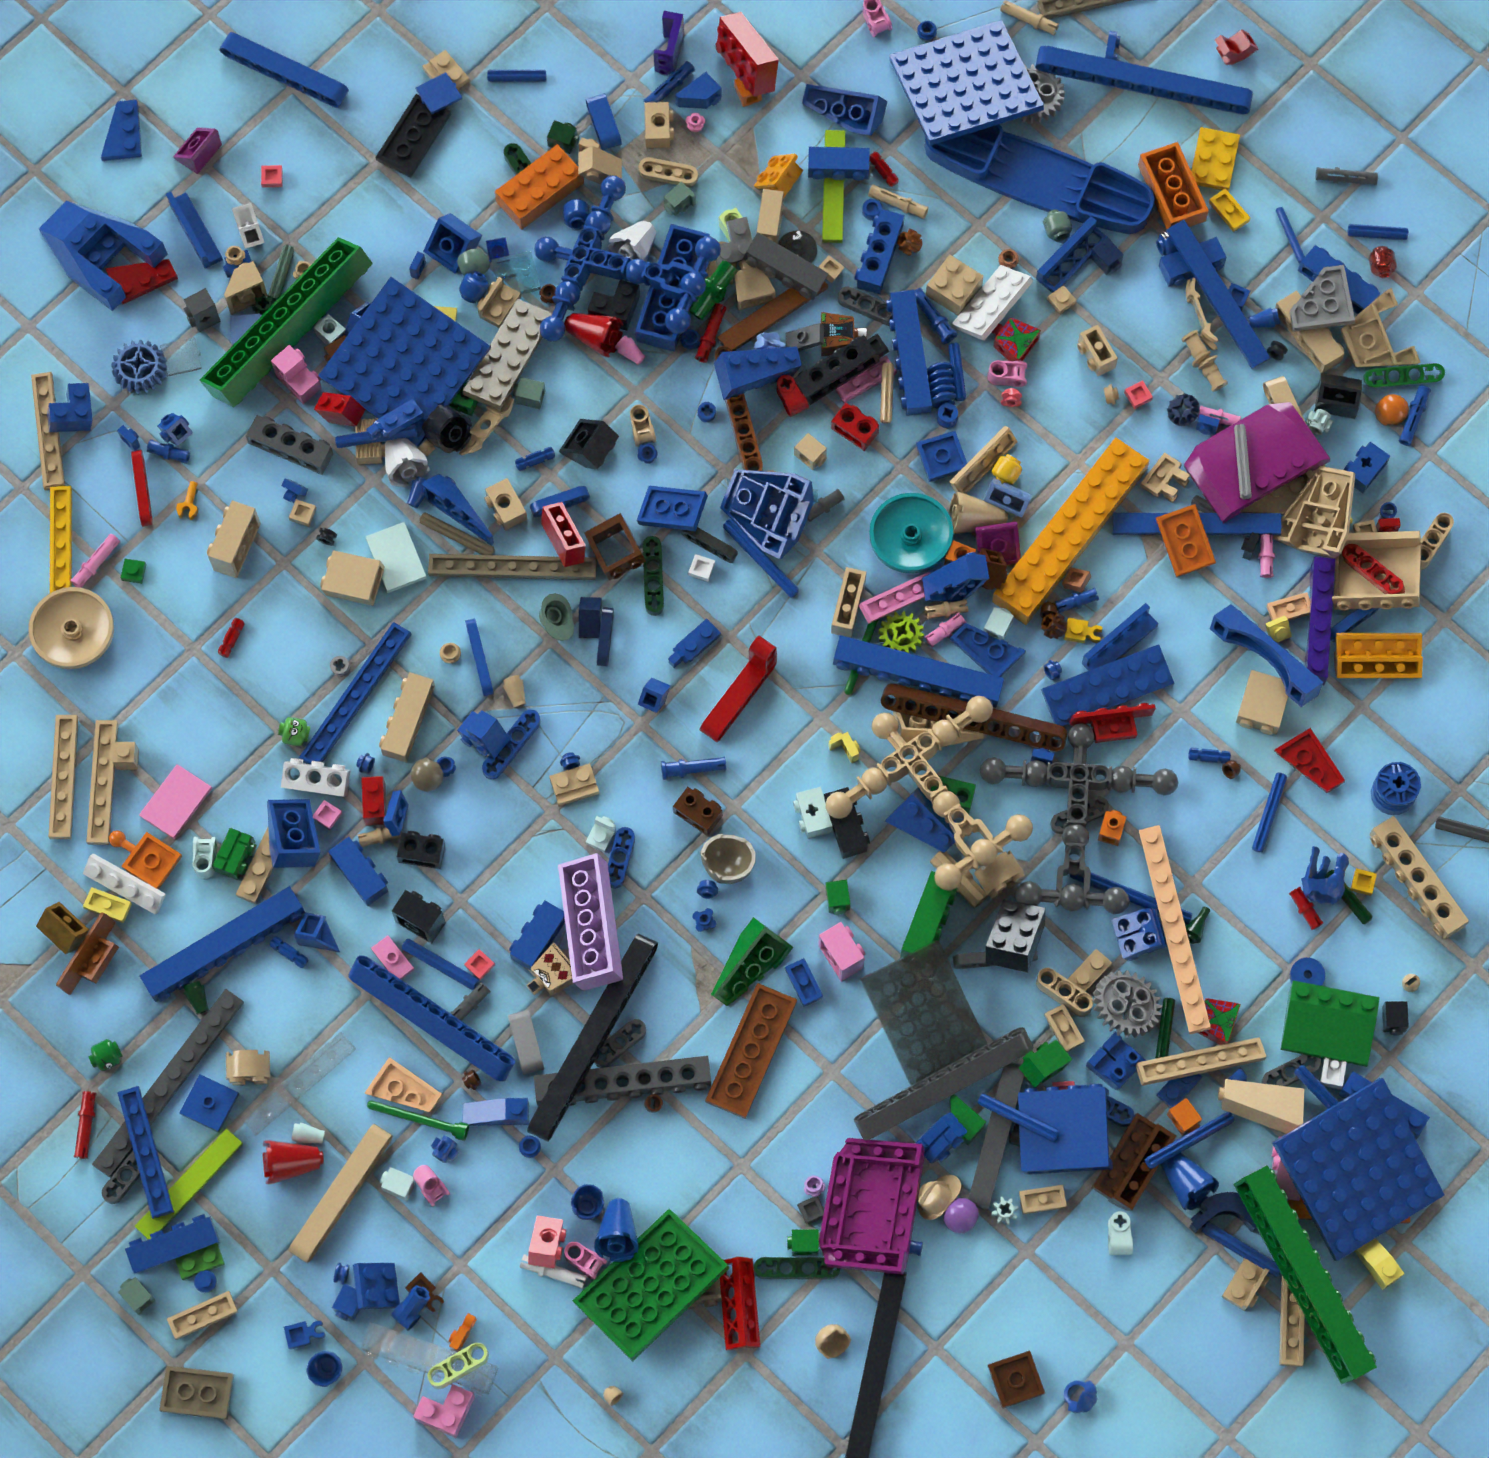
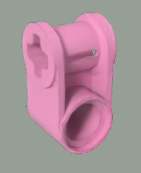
(876, 19)
(1012, 373)
(430, 1184)
(585, 1260)

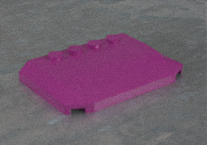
(1278, 452)
(871, 1205)

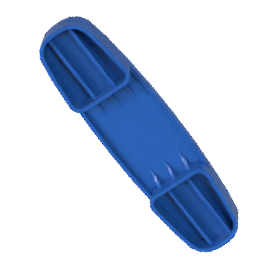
(1047, 178)

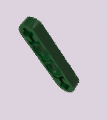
(656, 575)
(796, 1273)

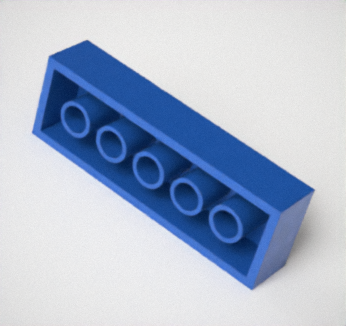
(651, 325)

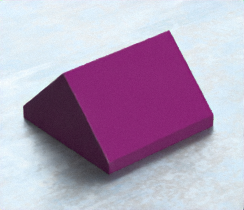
(198, 149)

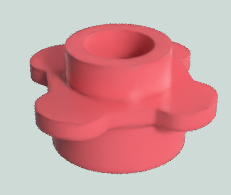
(1011, 398)

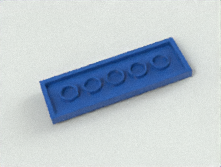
(1108, 685)

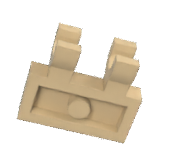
(1161, 474)

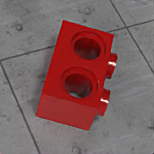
(852, 429)

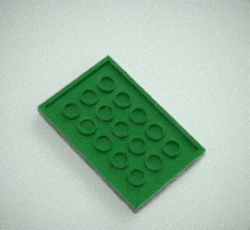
(649, 1292)

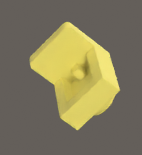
(850, 747)

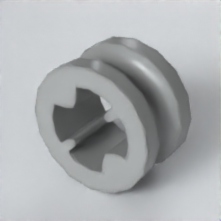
(343, 672)

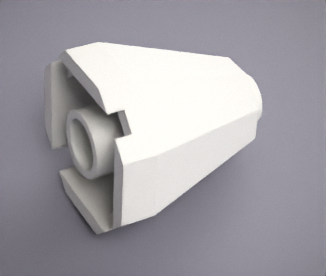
(634, 241)
(404, 462)

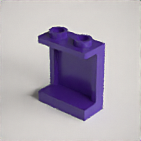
(673, 28)

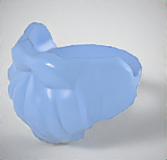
(765, 339)

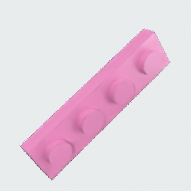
(893, 599)

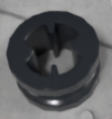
(1277, 350)
(326, 536)

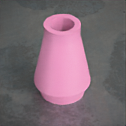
(630, 350)

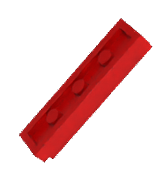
(743, 1302)

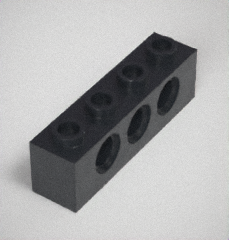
(833, 379)

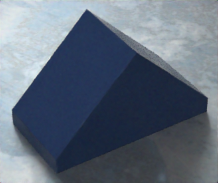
(589, 617)

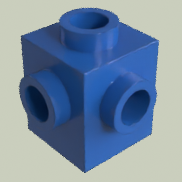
(174, 429)

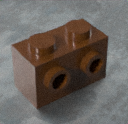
(996, 568)
(697, 810)

